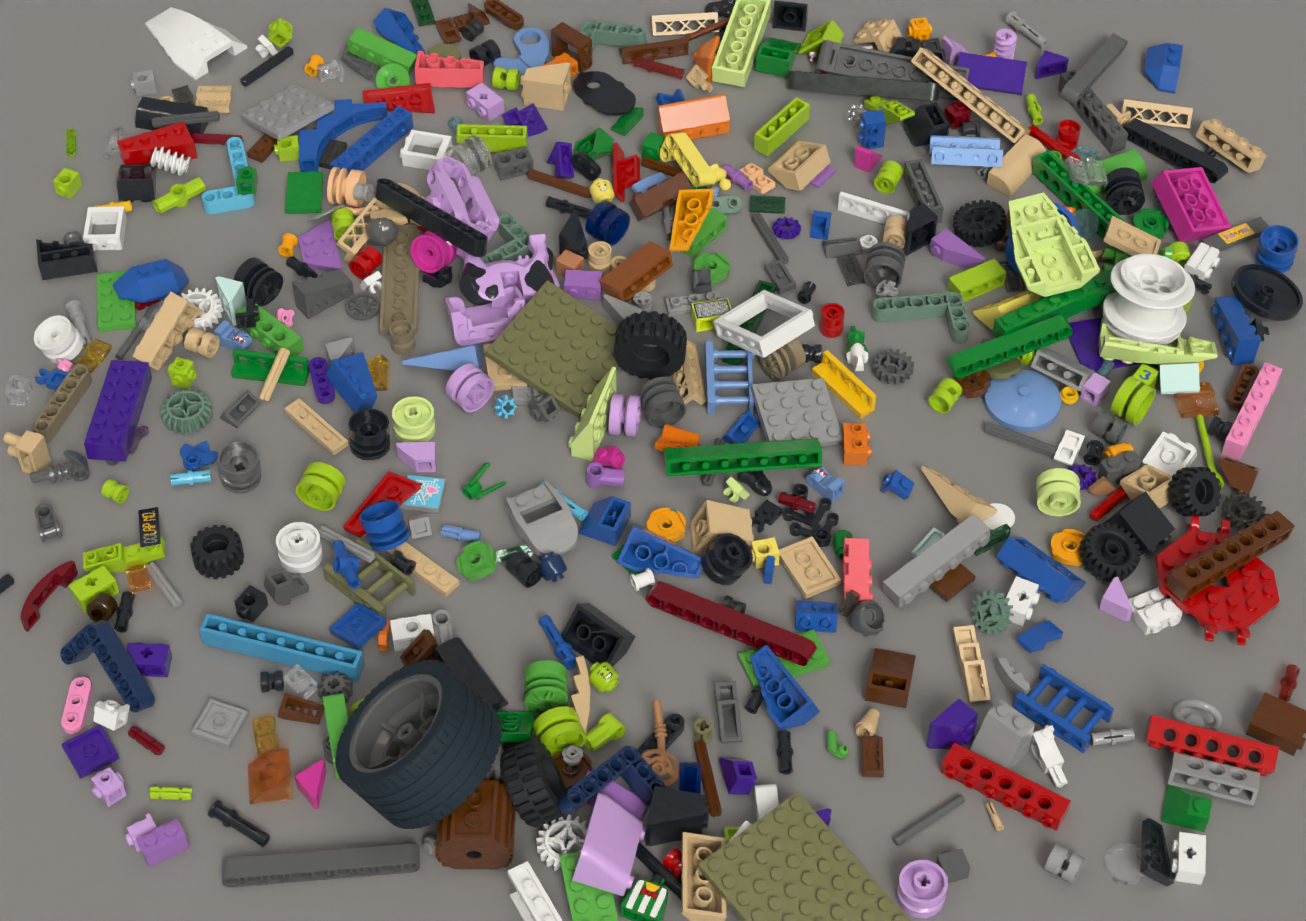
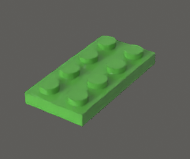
(111, 311)
(819, 660)
(585, 901)

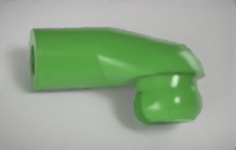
(834, 748)

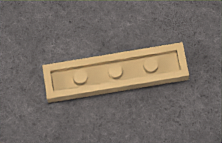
(316, 426)
(428, 570)

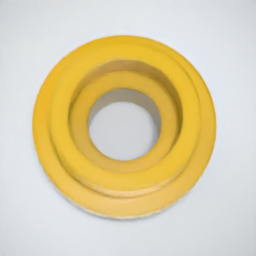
(1069, 395)

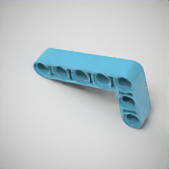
(227, 198)

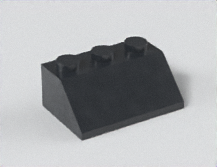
(596, 635)

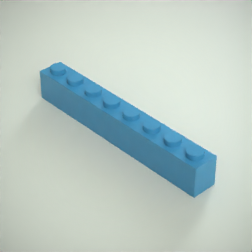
(281, 647)

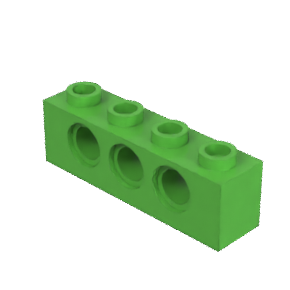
(274, 333)

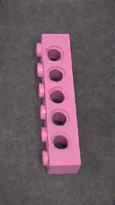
(1252, 411)

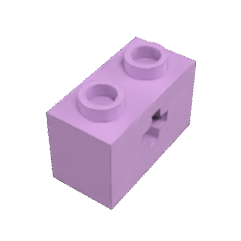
(485, 102)

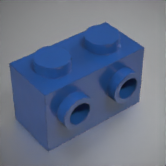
(872, 129)

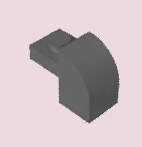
(283, 587)

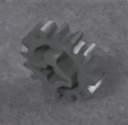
(893, 366)

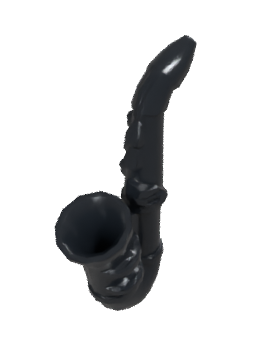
(757, 482)

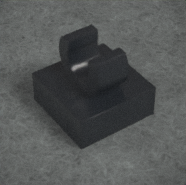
(971, 129)
(1260, 329)

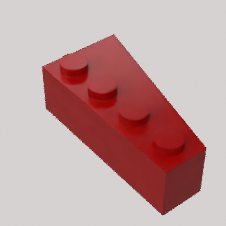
(141, 147)

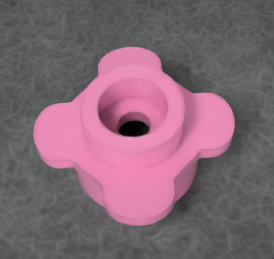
(288, 313)
(64, 365)

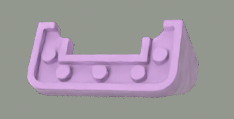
(482, 322)
(609, 847)

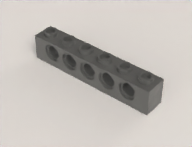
(1097, 117)

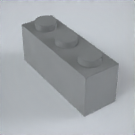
(1061, 368)

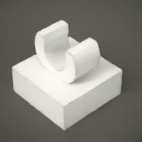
(265, 47)
(369, 282)

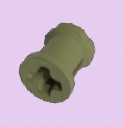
(700, 730)

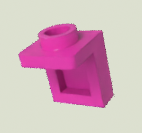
(609, 456)

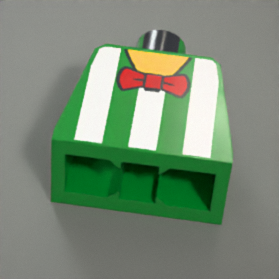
(646, 900)

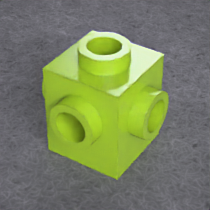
(280, 32)
(182, 373)

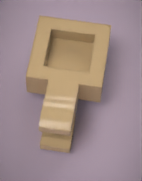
(698, 77)

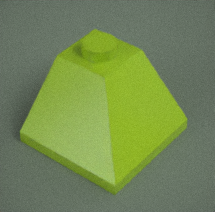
(814, 38)

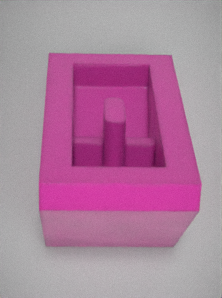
(866, 159)
(311, 782)

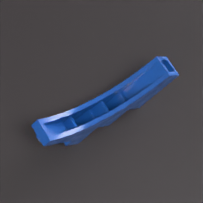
(345, 117)

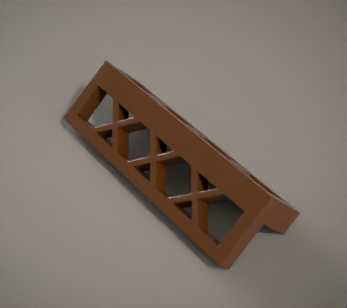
(655, 50)

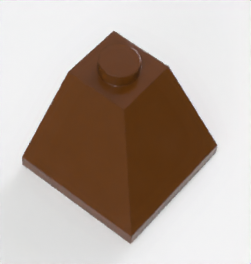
(1239, 474)

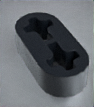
(586, 165)

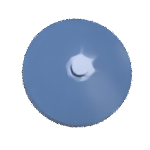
(1023, 401)

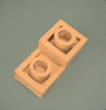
(760, 182)

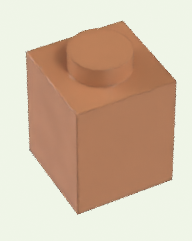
(568, 261)

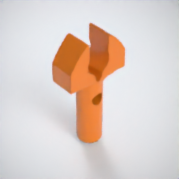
(383, 637)

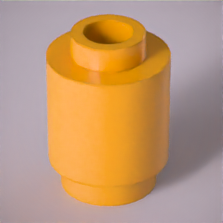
(1116, 450)

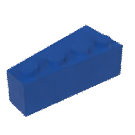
(1235, 330)

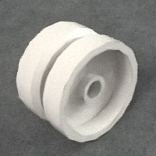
(58, 339)
(299, 547)

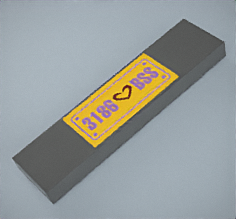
(1236, 235)

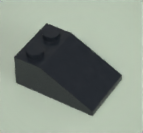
(136, 182)

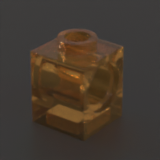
(138, 578)

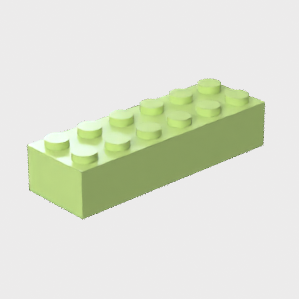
(741, 42)

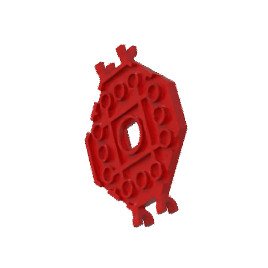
(1234, 608)

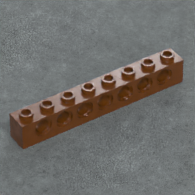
(1229, 555)

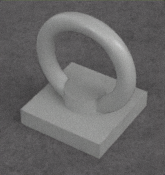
(1197, 718)

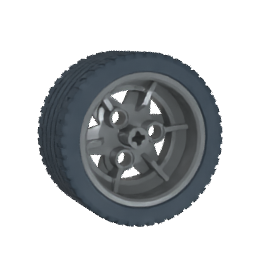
(418, 744)

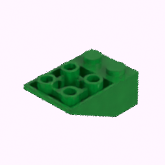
(776, 56)

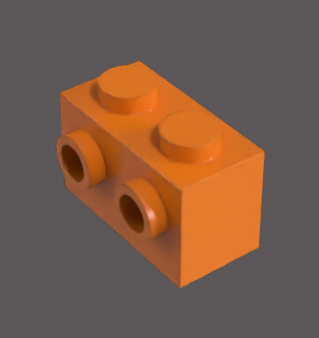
(855, 444)

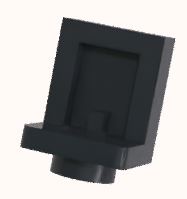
(439, 278)
(248, 318)

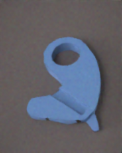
(530, 55)

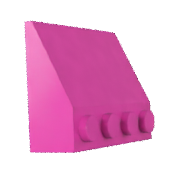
(1190, 203)

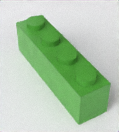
(380, 50)

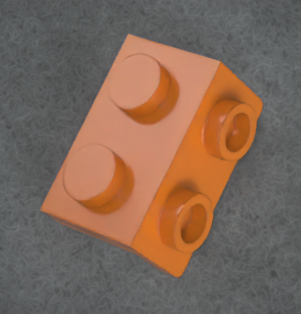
(676, 437)

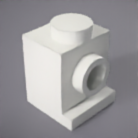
(111, 714)

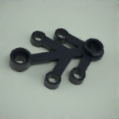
(811, 519)

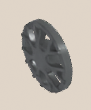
(362, 306)

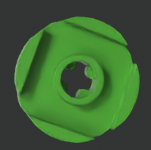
(718, 261)
(483, 567)

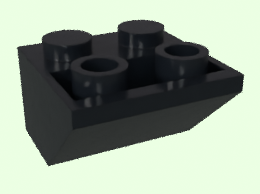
(926, 122)

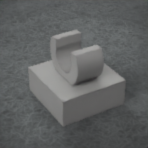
(419, 526)

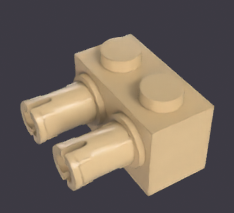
(29, 450)

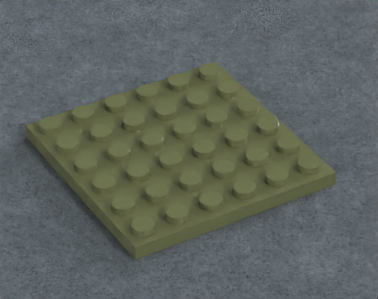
(557, 347)

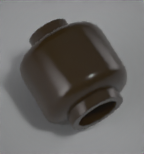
(101, 607)

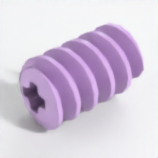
(1005, 43)

